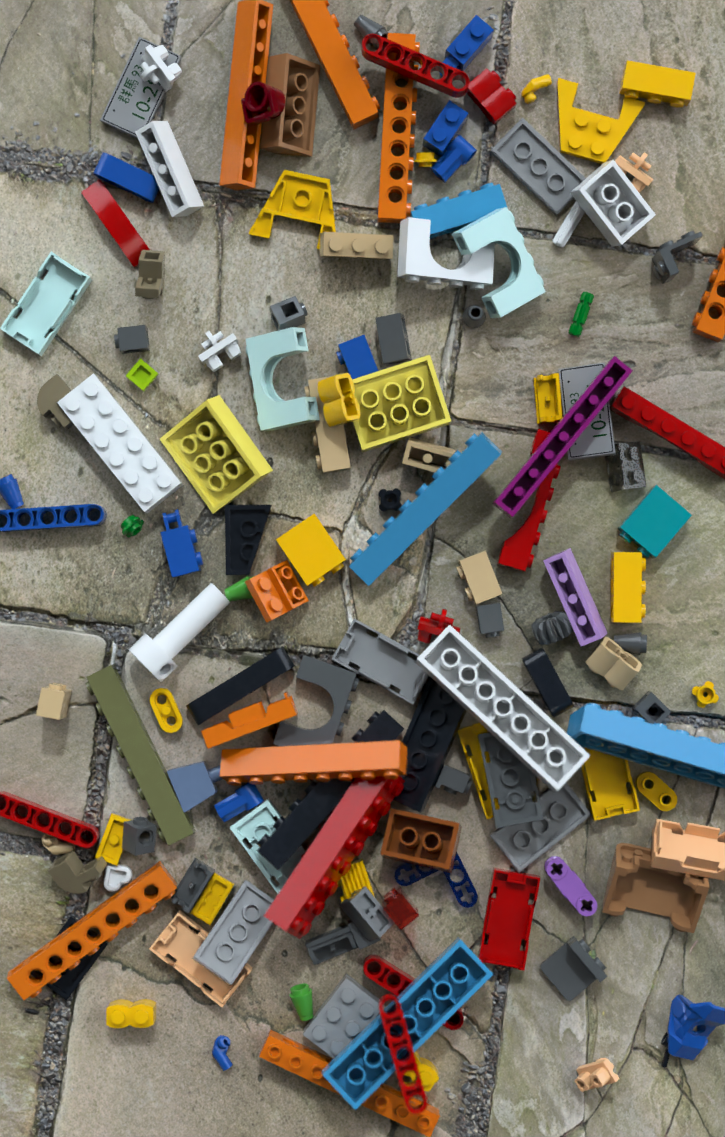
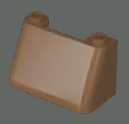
(653, 890)

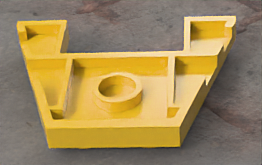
(588, 133)
(298, 198)

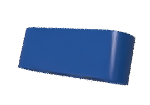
(127, 177)

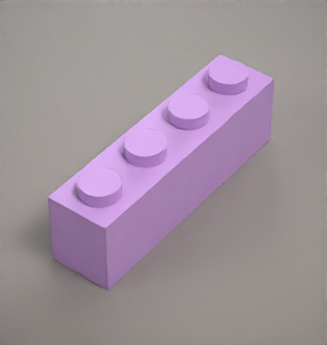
(575, 597)

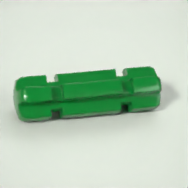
(581, 314)

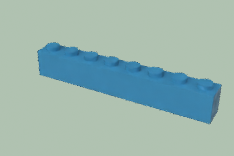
(425, 508)

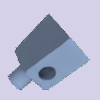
(194, 783)

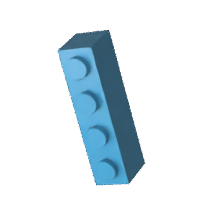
(455, 213)

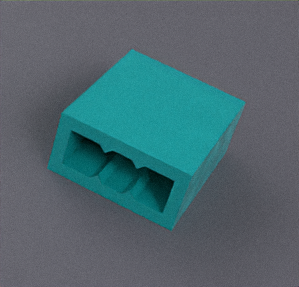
(653, 522)

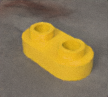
(165, 710)
(656, 791)

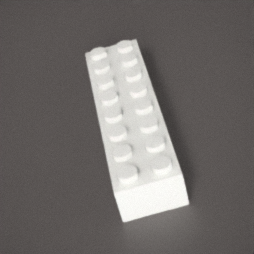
(502, 708)

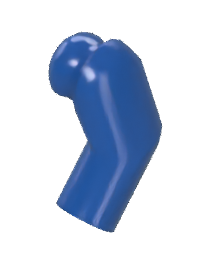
(220, 1050)

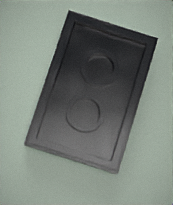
(71, 978)

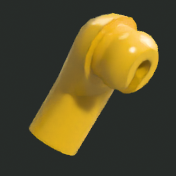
(535, 84)

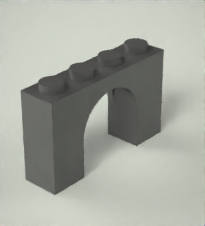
(338, 683)

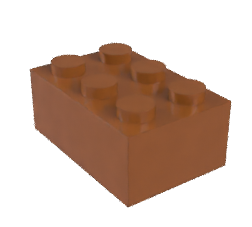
(421, 840)

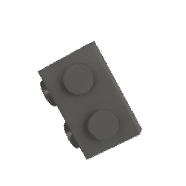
(665, 266)
(573, 968)

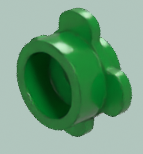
(131, 526)

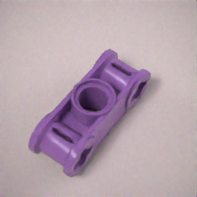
(570, 886)

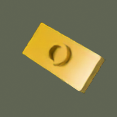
(212, 898)

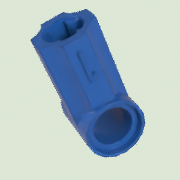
(457, 154)
(243, 799)

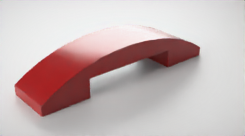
(115, 221)

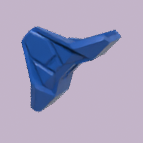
(686, 1015)

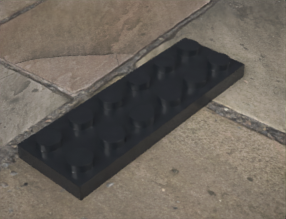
(428, 743)

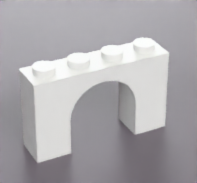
(417, 263)

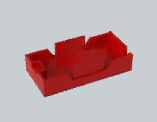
(508, 918)

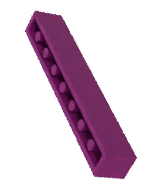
(562, 437)

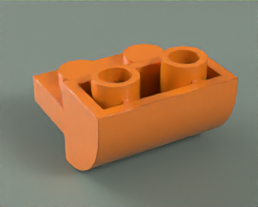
(276, 591)

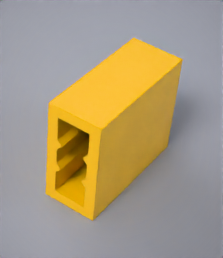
(311, 551)

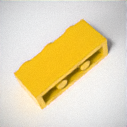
(657, 84)
(627, 587)

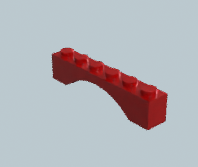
(661, 423)
(517, 548)

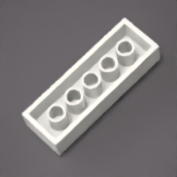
(120, 443)

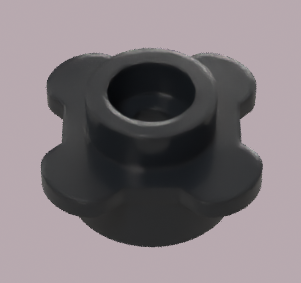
(394, 494)

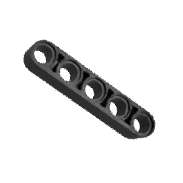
(240, 685)

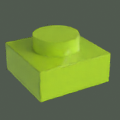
(142, 375)

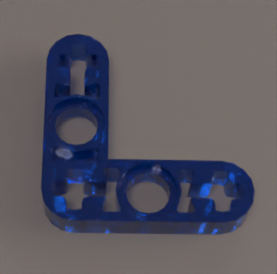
(458, 893)

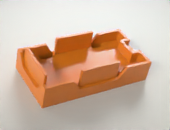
(249, 720)

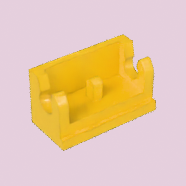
(547, 398)

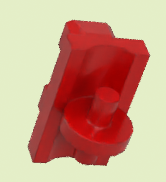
(434, 625)

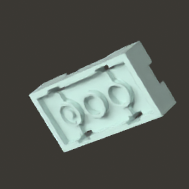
(46, 304)
(254, 827)

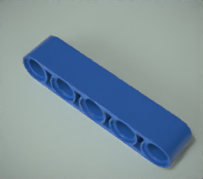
(60, 520)

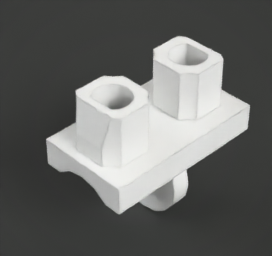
(156, 69)
(210, 356)

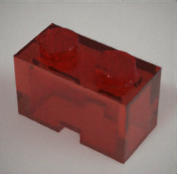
(400, 907)

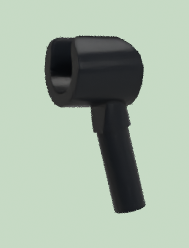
(664, 1042)

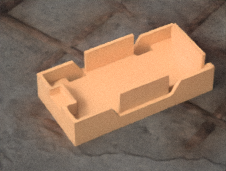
(688, 851)
(182, 944)

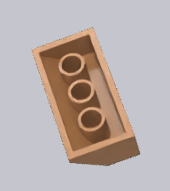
(294, 128)

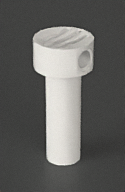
(158, 652)

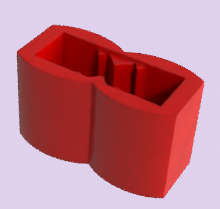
(491, 96)

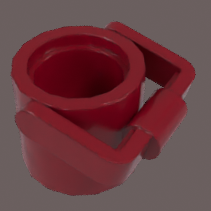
(263, 100)

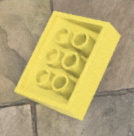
(399, 403)
(216, 453)

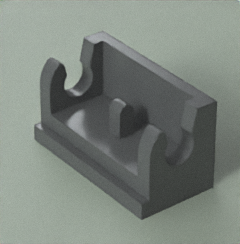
(393, 338)
(192, 884)
(367, 914)
(331, 944)

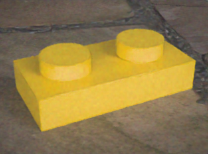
(112, 839)

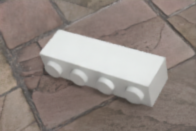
(169, 168)

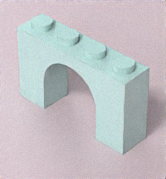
(523, 280)
(263, 355)

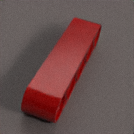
(407, 56)
(56, 819)
(387, 969)
(407, 1064)

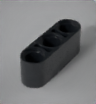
(547, 682)

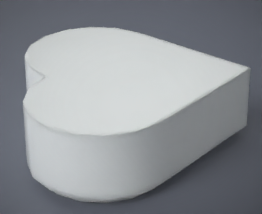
(116, 876)

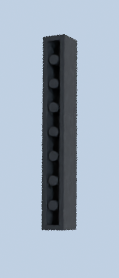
(320, 799)

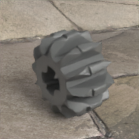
(552, 627)

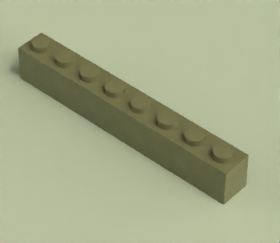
(140, 754)

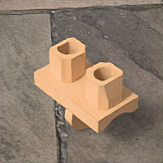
(641, 179)
(596, 1075)

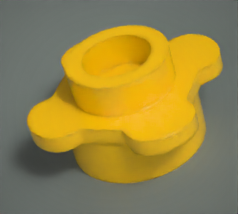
(425, 159)
(711, 696)

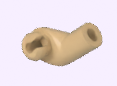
(55, 846)

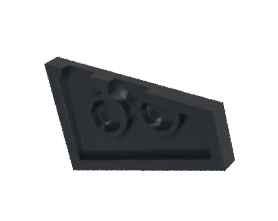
(243, 535)

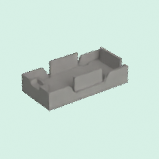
(381, 661)

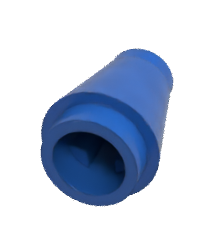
(10, 491)

